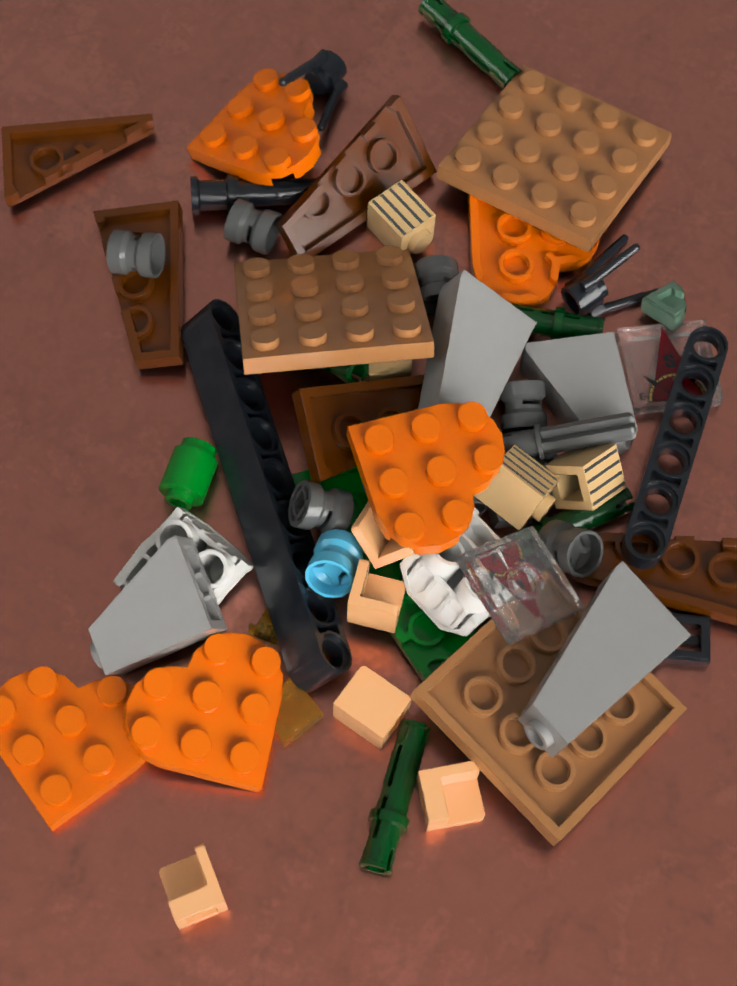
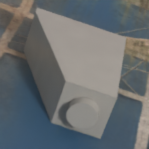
(580, 377)
(157, 611)

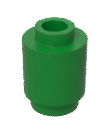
(189, 473)

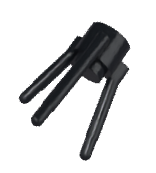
(324, 75)
(586, 291)

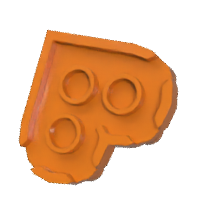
(262, 132)
(518, 257)
(425, 471)
(211, 715)
(65, 740)

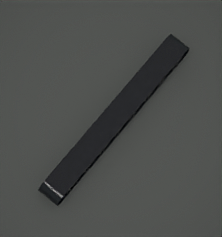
(261, 490)

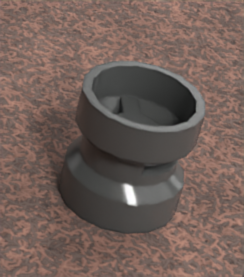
(252, 226)
(136, 253)
(432, 274)
(523, 405)
(320, 508)
(573, 548)

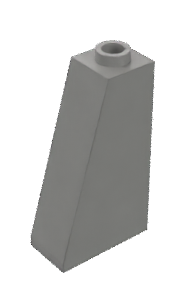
(474, 344)
(606, 655)

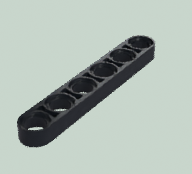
(672, 443)

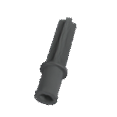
(572, 435)

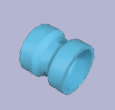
(334, 563)

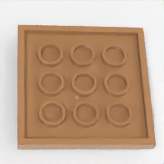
(554, 157)
(331, 311)
(478, 706)

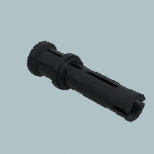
(223, 193)

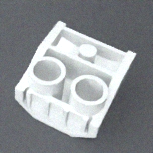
(220, 558)
(441, 586)

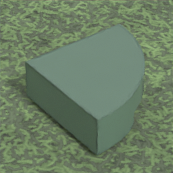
(666, 305)

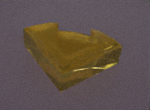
(295, 713)

